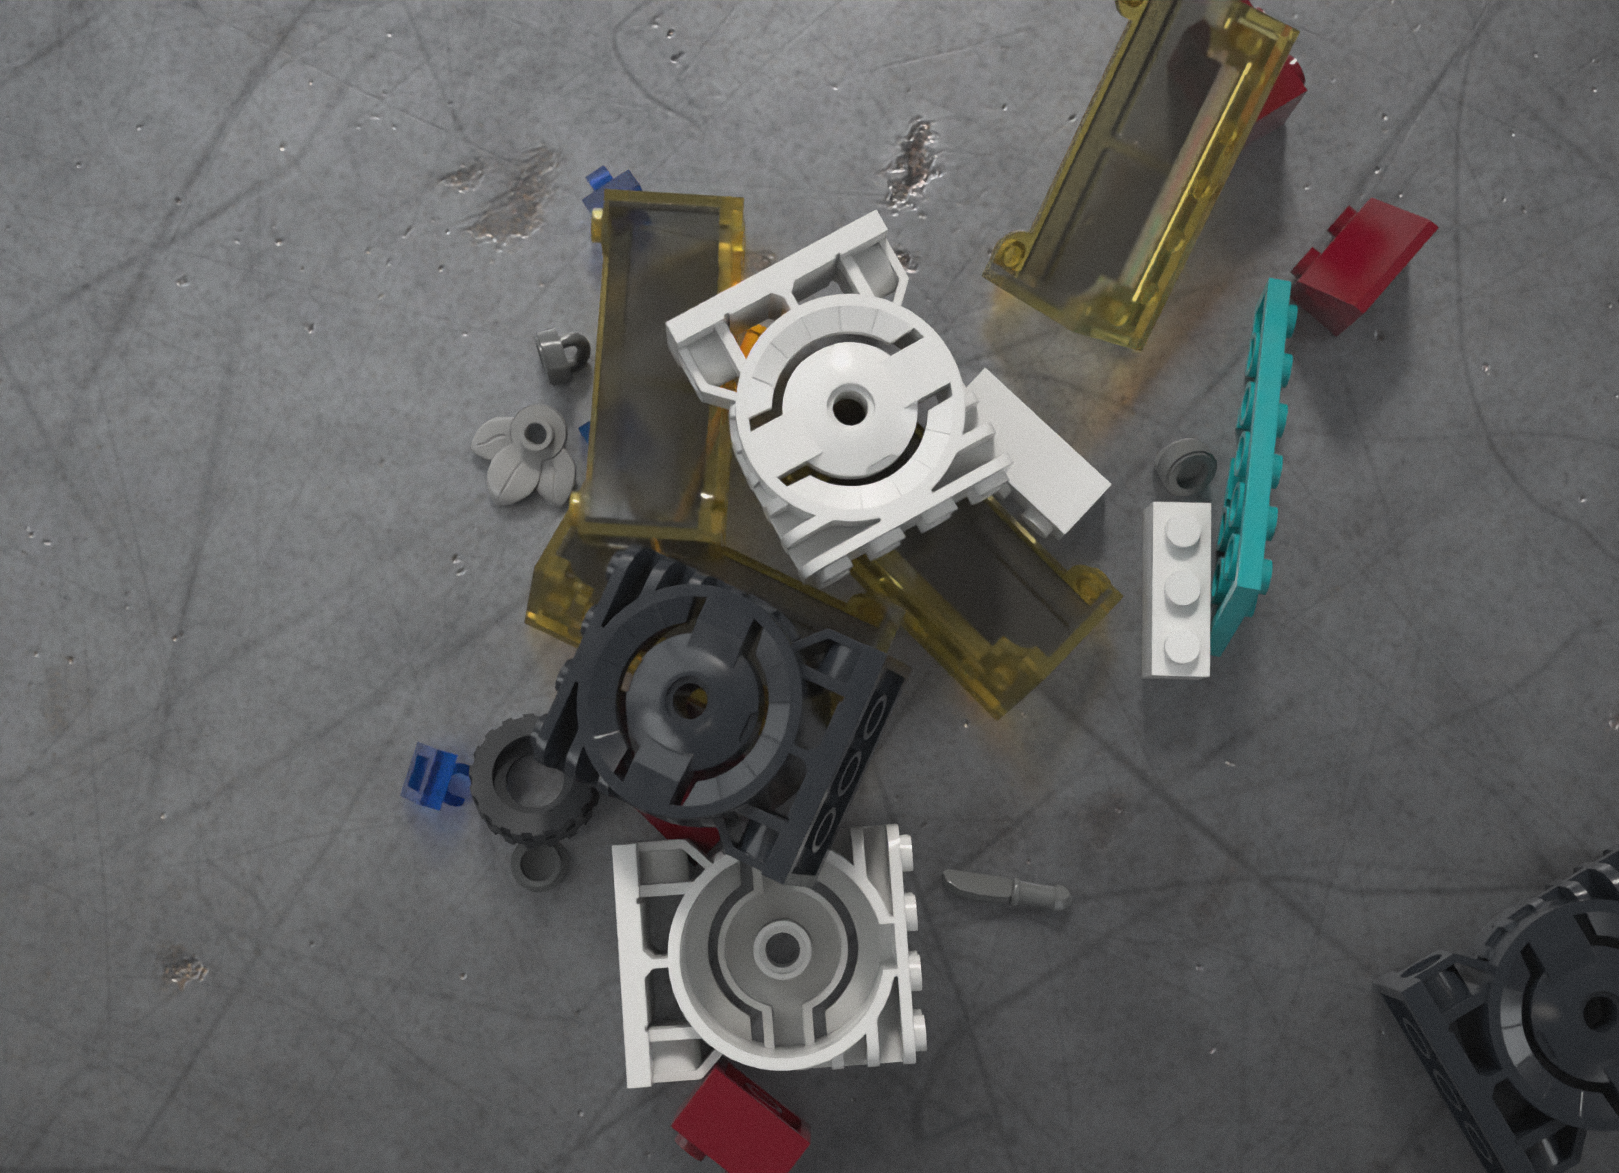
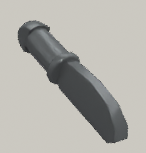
(1003, 890)

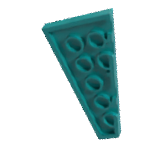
(1246, 513)

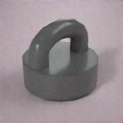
(553, 357)
(1185, 466)

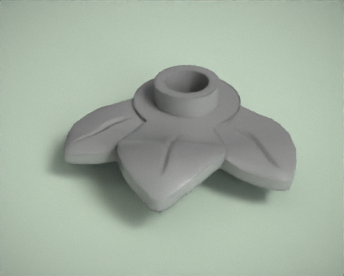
(522, 464)

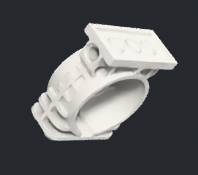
(820, 521)
(863, 1026)

